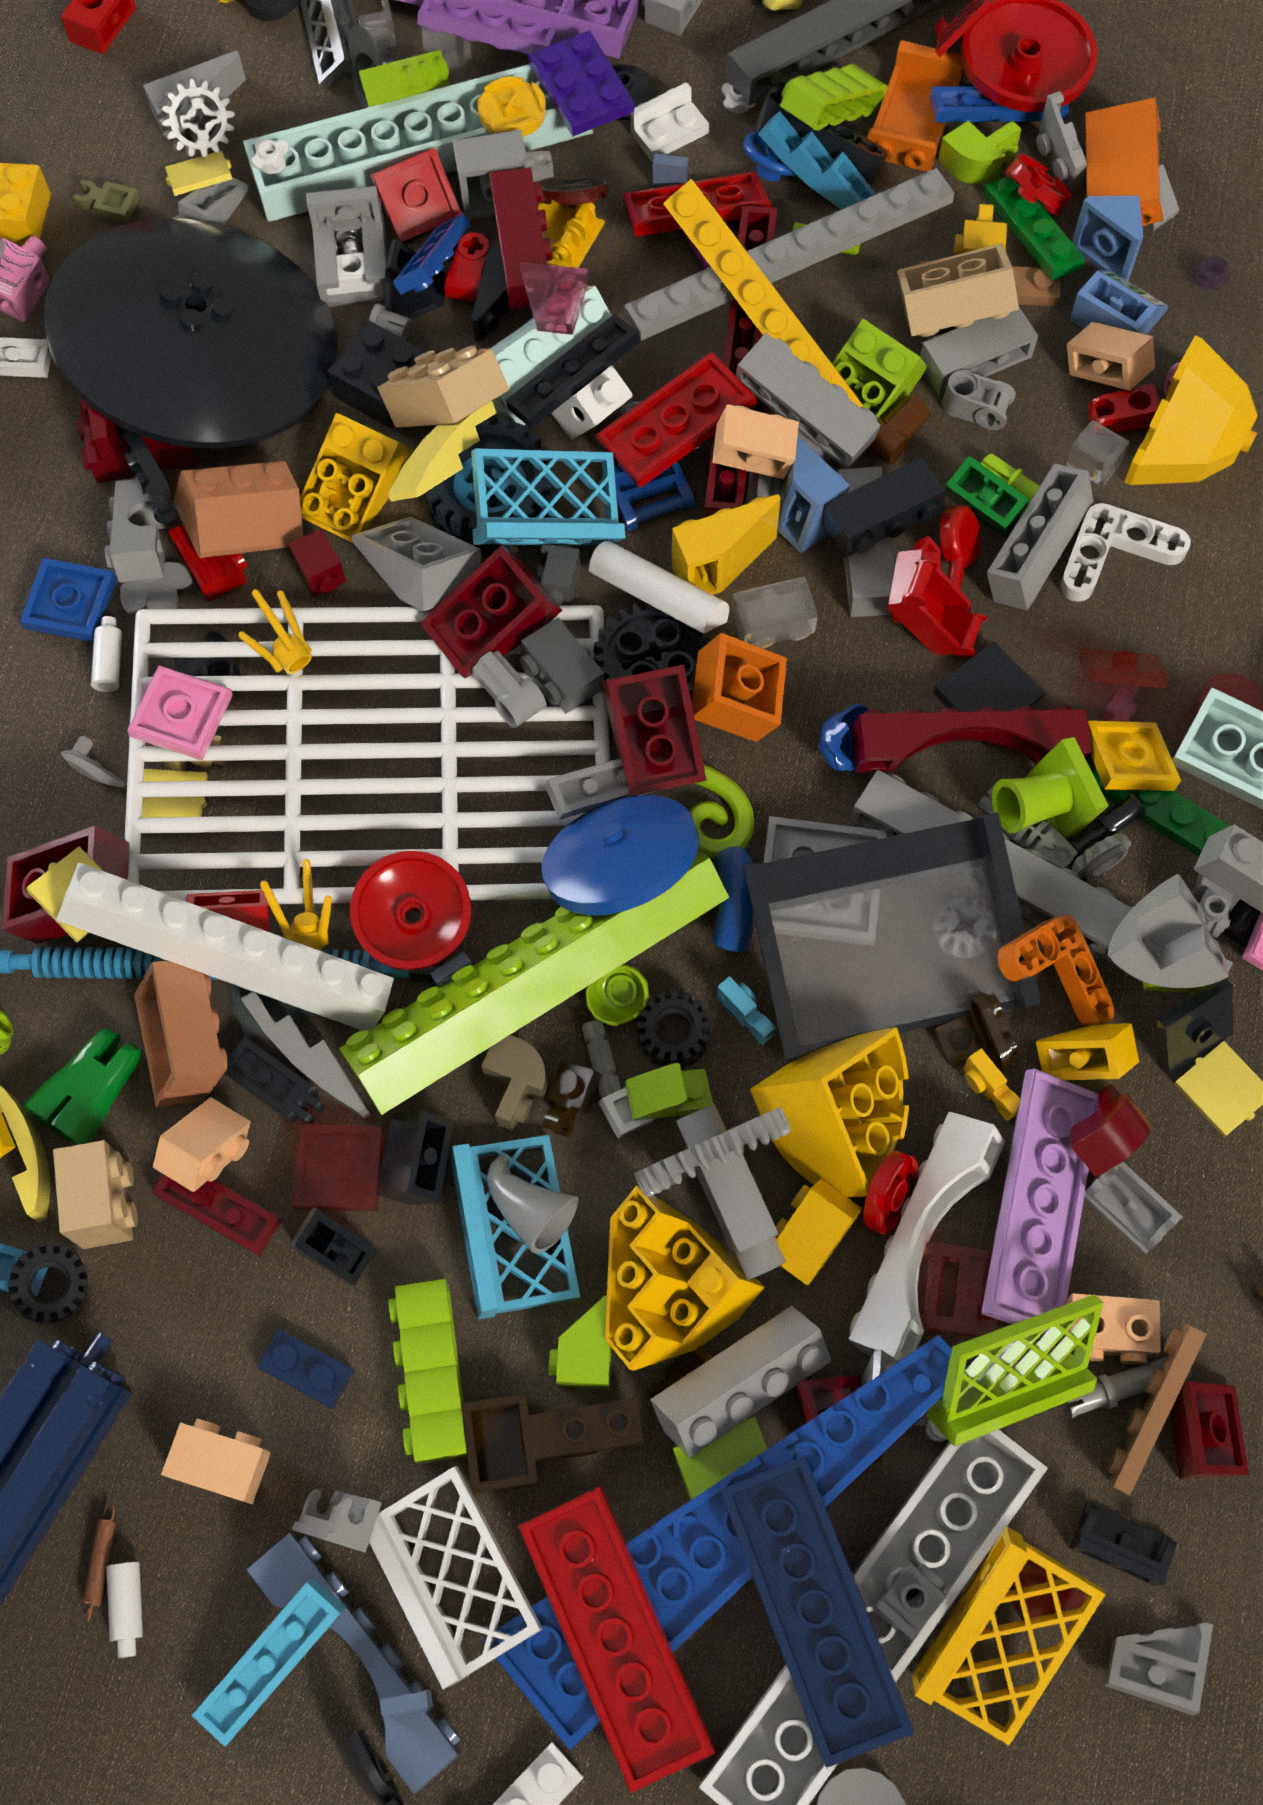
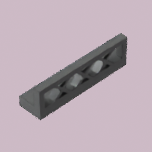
(338, 19)

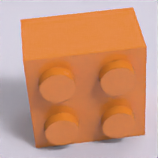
(739, 687)

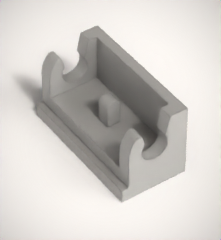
(1132, 1207)
(345, 1523)

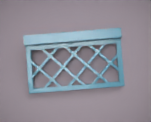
(541, 530)
(478, 1234)

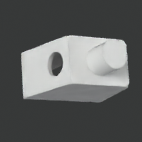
(595, 401)

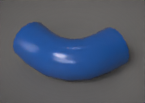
(734, 916)

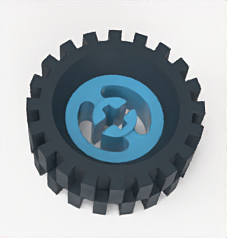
(453, 500)

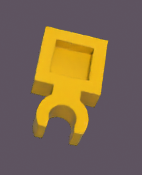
(986, 1078)

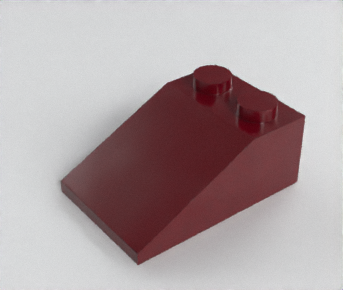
(490, 611)
(655, 730)

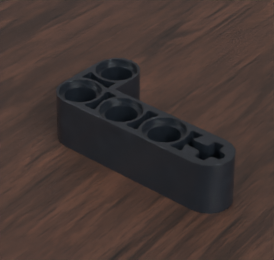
(862, 152)

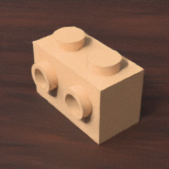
(1111, 355)
(755, 441)
(202, 1144)
(1125, 1329)
(217, 1462)

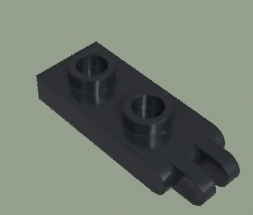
(272, 1082)

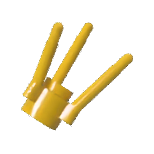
(289, 651)
(306, 926)

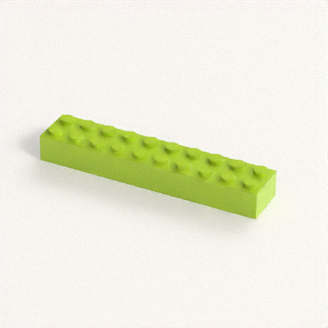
(516, 987)

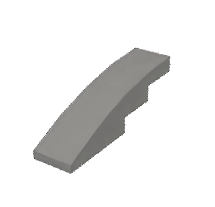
(213, 202)
(314, 1062)

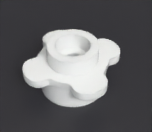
(734, 101)
(270, 156)

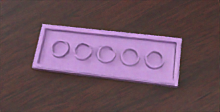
(1039, 1202)

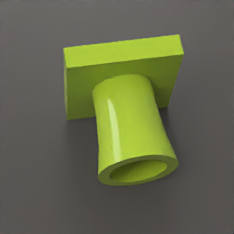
(1054, 790)

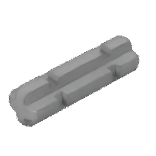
(601, 1057)

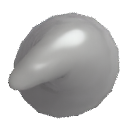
(530, 1210)

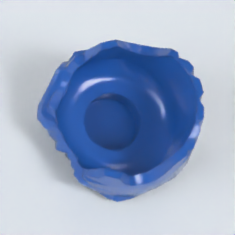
(837, 740)

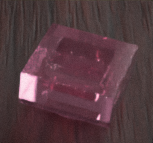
(1122, 705)

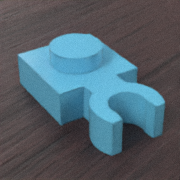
(741, 1005)

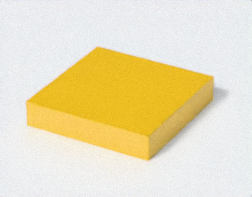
(1132, 756)

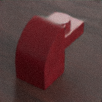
(1110, 1132)

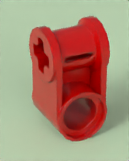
(467, 268)

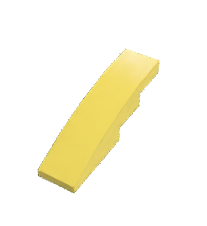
(438, 455)

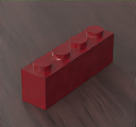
(519, 228)

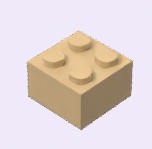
(94, 1195)

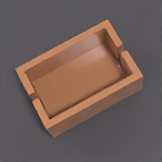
(179, 1033)

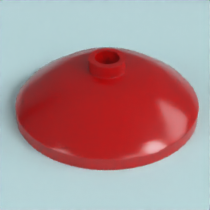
(405, 884)

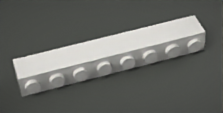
(224, 948)

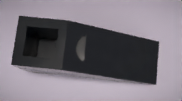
(492, 296)

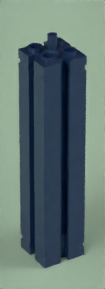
(49, 1433)

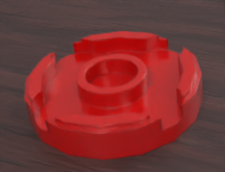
(889, 1192)

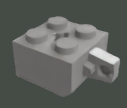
(493, 153)

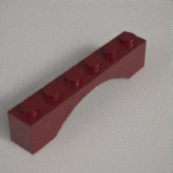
(890, 739)

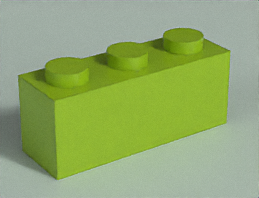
(404, 78)

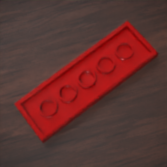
(617, 1640)

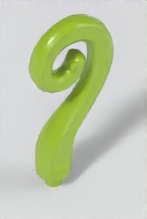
(739, 805)

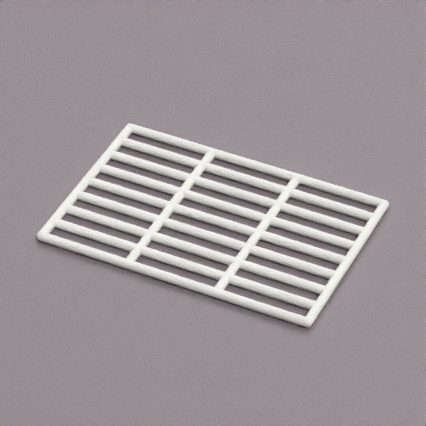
(295, 751)

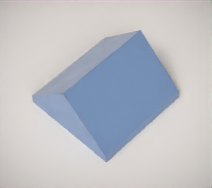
(1110, 232)

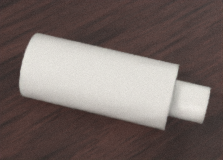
(106, 656)
(124, 1606)

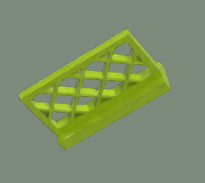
(1031, 1385)

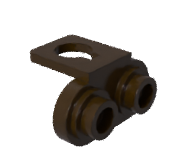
(983, 1019)

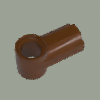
(898, 428)

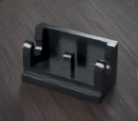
(1123, 1545)

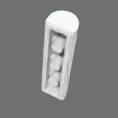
(658, 587)

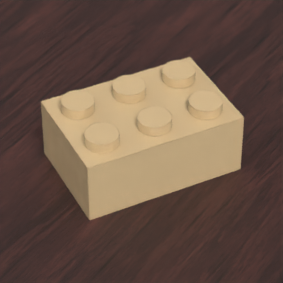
(958, 290)
(443, 387)

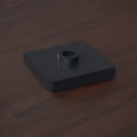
(1195, 1026)

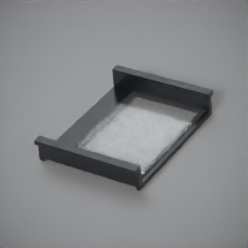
(887, 932)

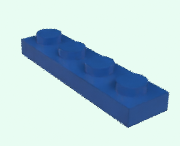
(969, 104)
(431, 255)

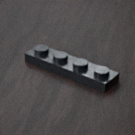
(573, 371)

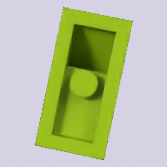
(668, 1092)

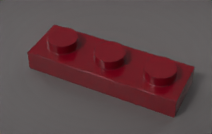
(222, 1212)

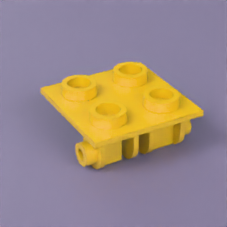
(570, 232)

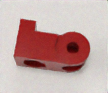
(1125, 409)

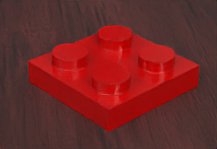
(416, 194)

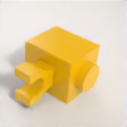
(981, 232)

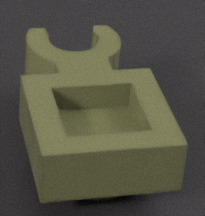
(109, 202)

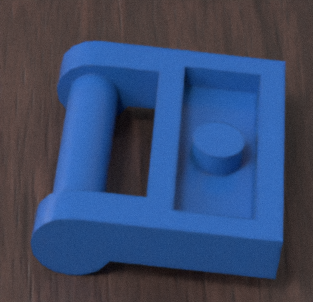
(628, 493)

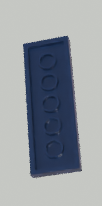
(817, 1612)

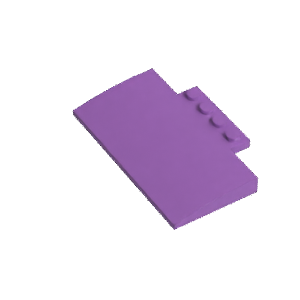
(531, 23)

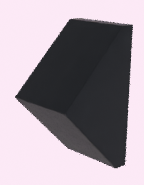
(332, 1247)

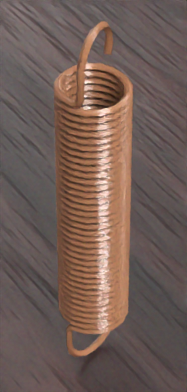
(98, 1561)

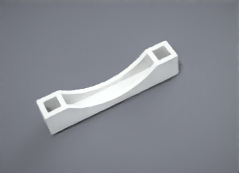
(959, 1161)

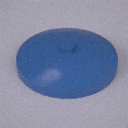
(620, 855)

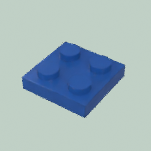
(68, 599)

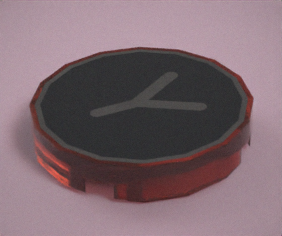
(575, 191)

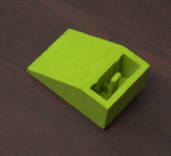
(878, 368)

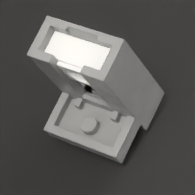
(348, 223)

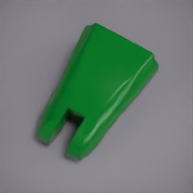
(84, 1090)

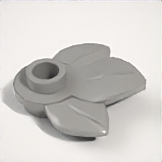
(158, 592)

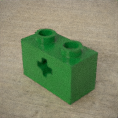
(987, 495)

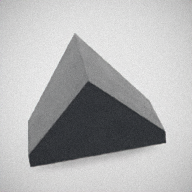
(410, 303)

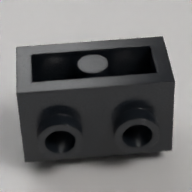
(415, 1157)

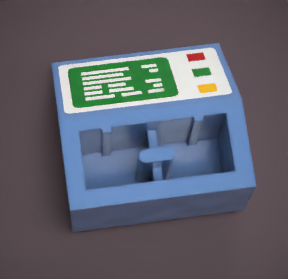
(1116, 303)
(803, 497)

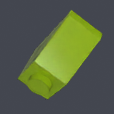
(583, 1352)

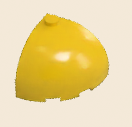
(841, 1109)

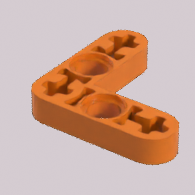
(1086, 993)

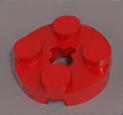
(1038, 184)

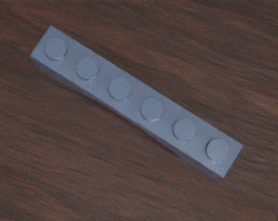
(414, 1742)

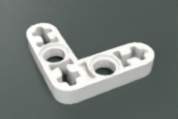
(1115, 535)

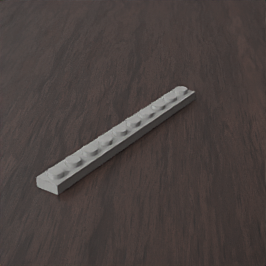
(794, 251)

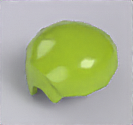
(618, 995)

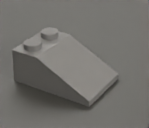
(418, 560)

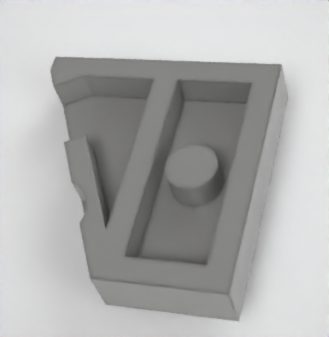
(1060, 144)
(1162, 1666)

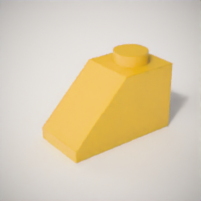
(1089, 1052)

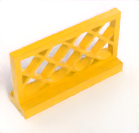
(968, 1624)

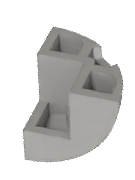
(1168, 940)

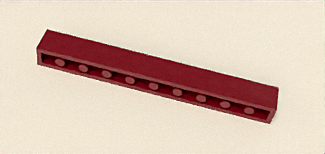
(728, 484)

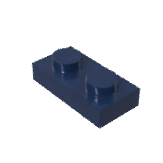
(305, 1369)

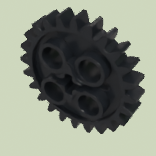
(652, 654)

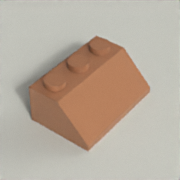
(239, 508)

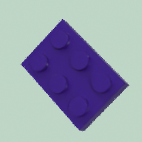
(581, 83)

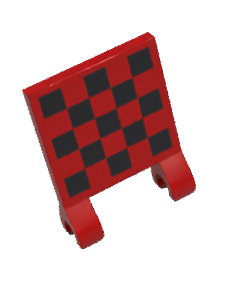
(950, 33)

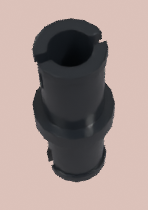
(1108, 824)

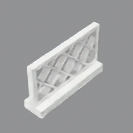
(416, 1596)

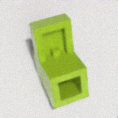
(977, 158)

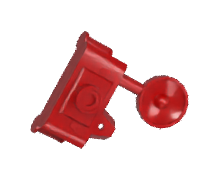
(930, 600)

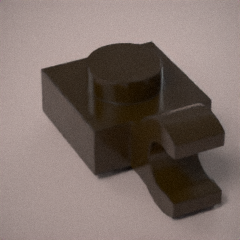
(571, 1091)

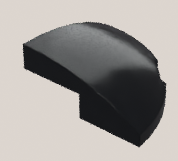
(366, 1770)

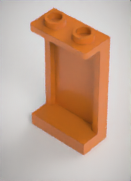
(906, 117)
(1125, 155)

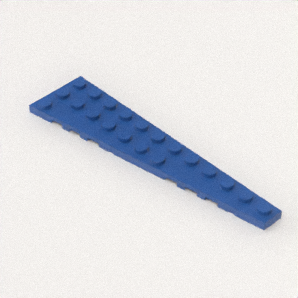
(694, 1554)

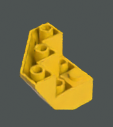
(668, 1283)

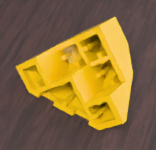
(1197, 424)

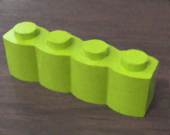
(833, 96)
(431, 1371)

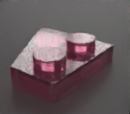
(555, 295)

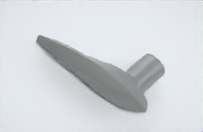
(90, 768)

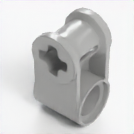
(977, 399)

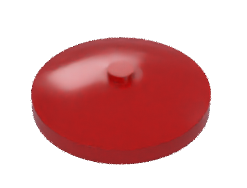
(1029, 51)

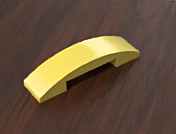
(33, 1183)

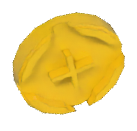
(511, 106)

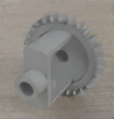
(726, 1181)

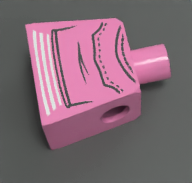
(22, 277)

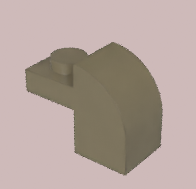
(522, 1071)

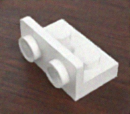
(667, 122)

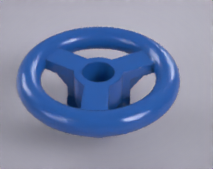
(767, 162)

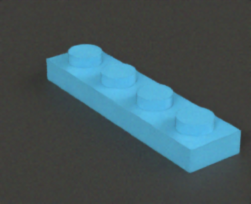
(268, 1661)

